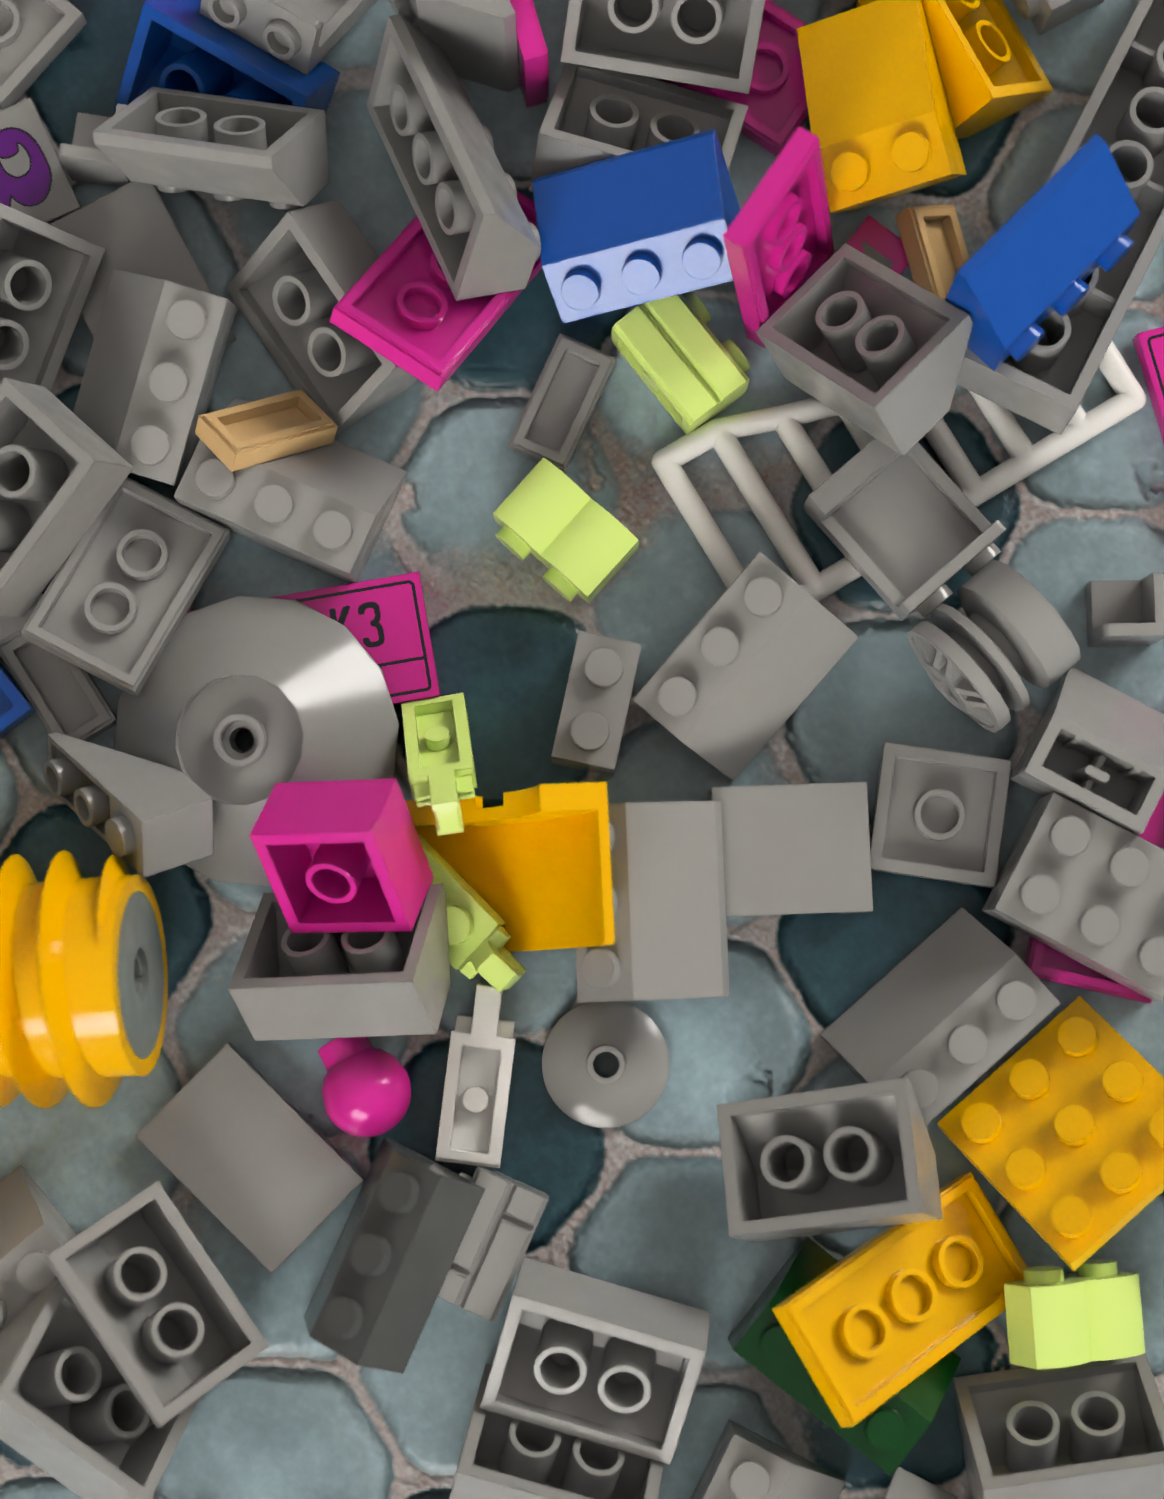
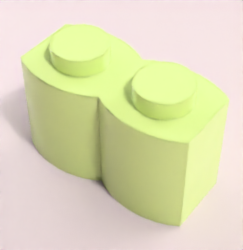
(565, 532)
(1074, 1316)

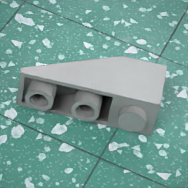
(135, 805)

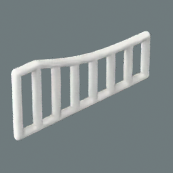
(788, 421)

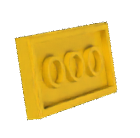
(902, 1301)

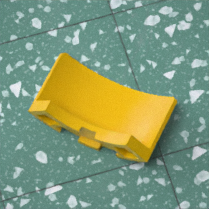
(536, 862)

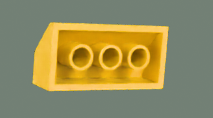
(982, 62)

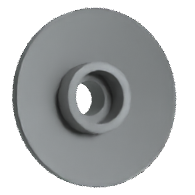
(599, 1029)

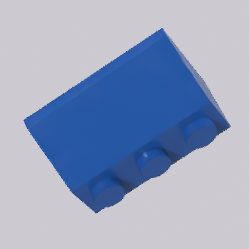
(193, 54)
(636, 226)
(1045, 255)

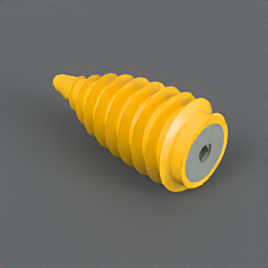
(78, 981)

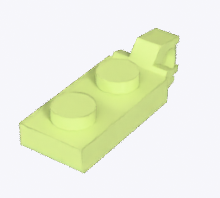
(440, 757)
(474, 929)

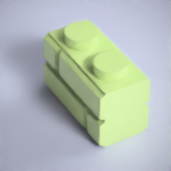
(682, 358)

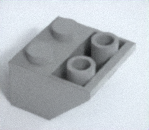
(1097, 752)

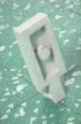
(477, 1084)

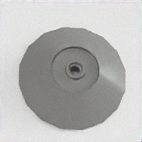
(286, 677)

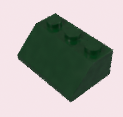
(886, 1432)

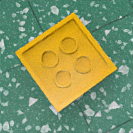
(1068, 1132)

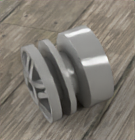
(1005, 636)

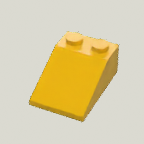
(877, 104)

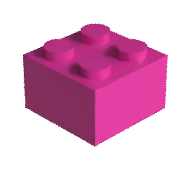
(342, 856)

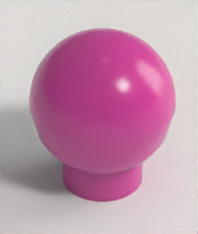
(363, 1087)

